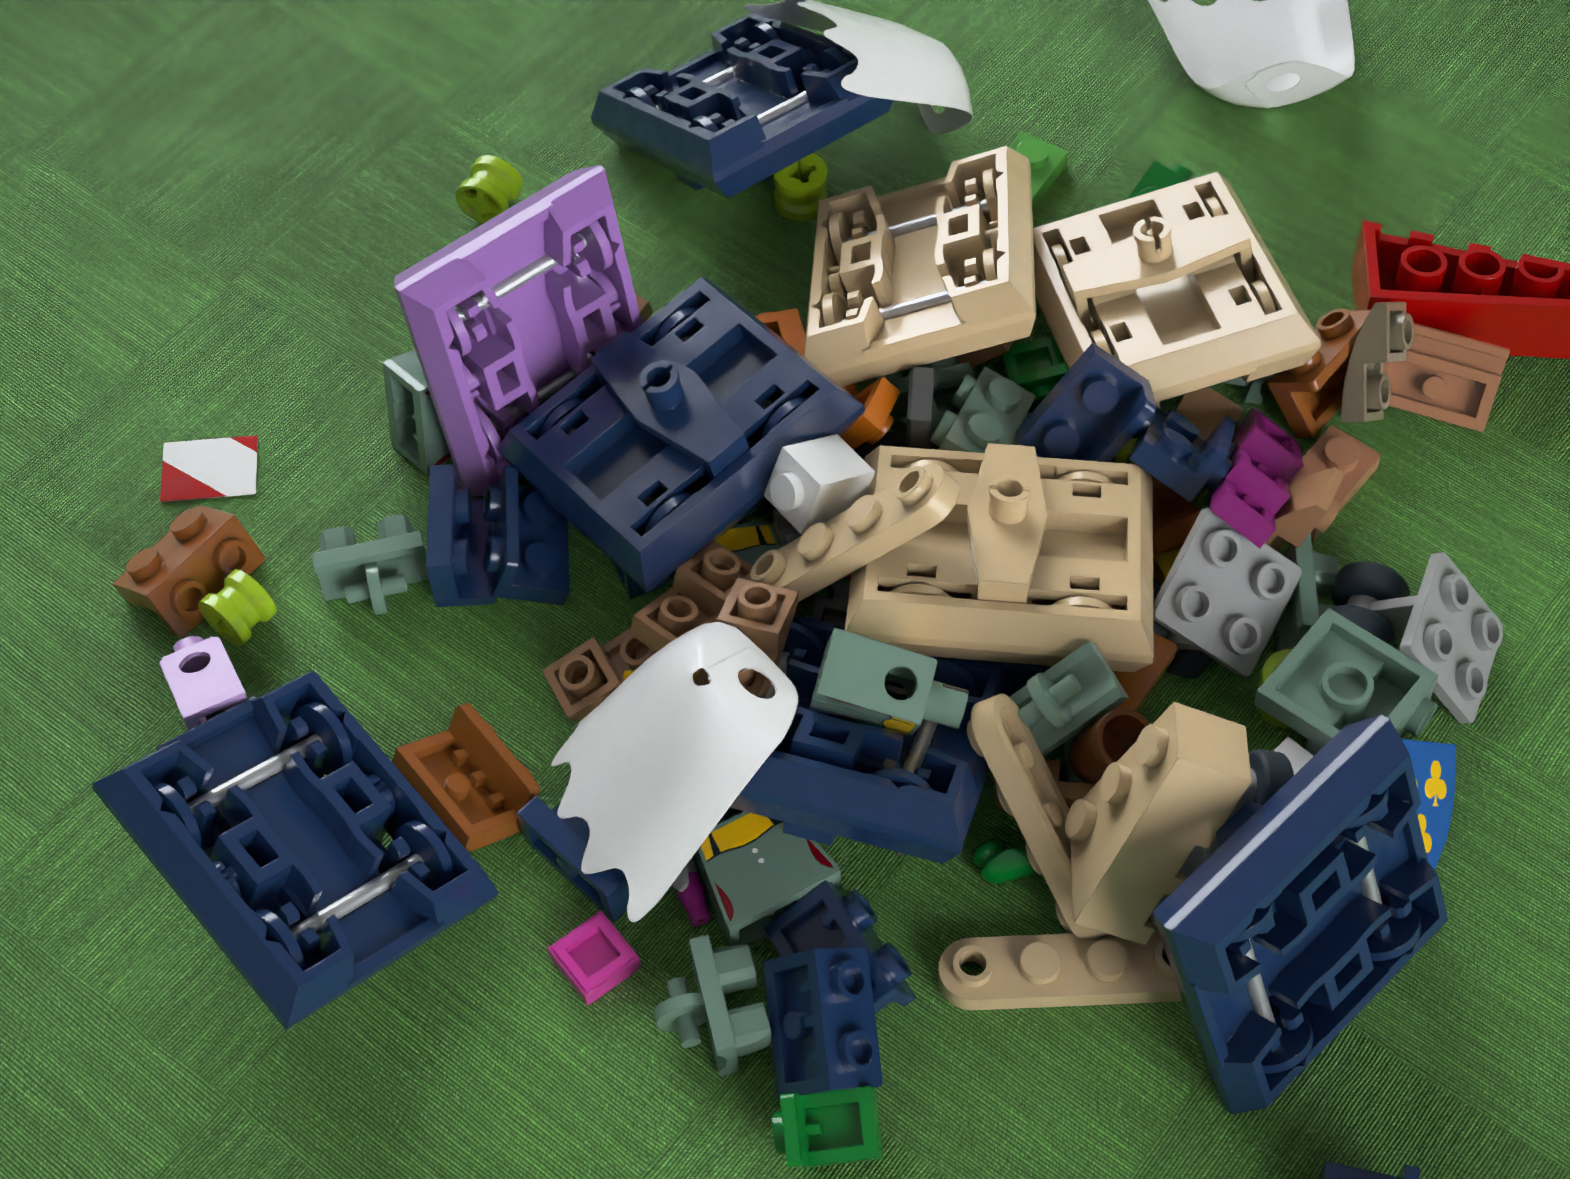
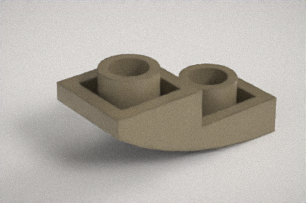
(1381, 340)

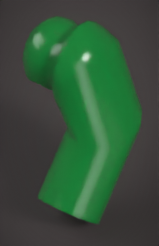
(1000, 864)

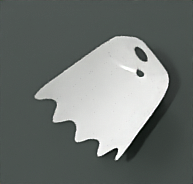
(1261, 49)
(891, 60)
(671, 757)

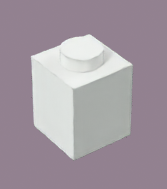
(817, 481)

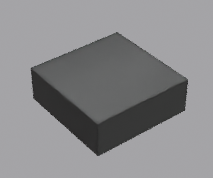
(920, 407)

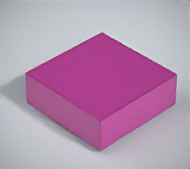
(594, 958)

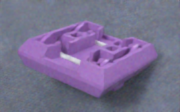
(517, 314)

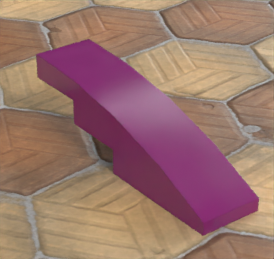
(1258, 478)

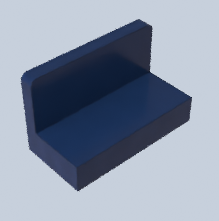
(563, 847)

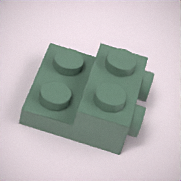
(988, 413)
(1345, 677)

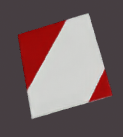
(209, 468)

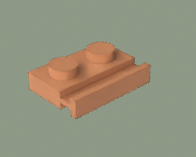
(1447, 377)

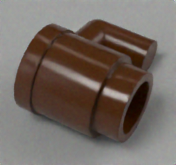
(1104, 743)

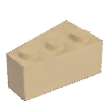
(1150, 815)

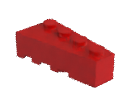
(1467, 291)

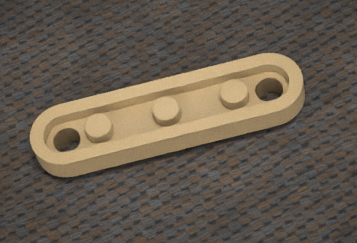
(860, 533)
(1029, 795)
(1055, 972)

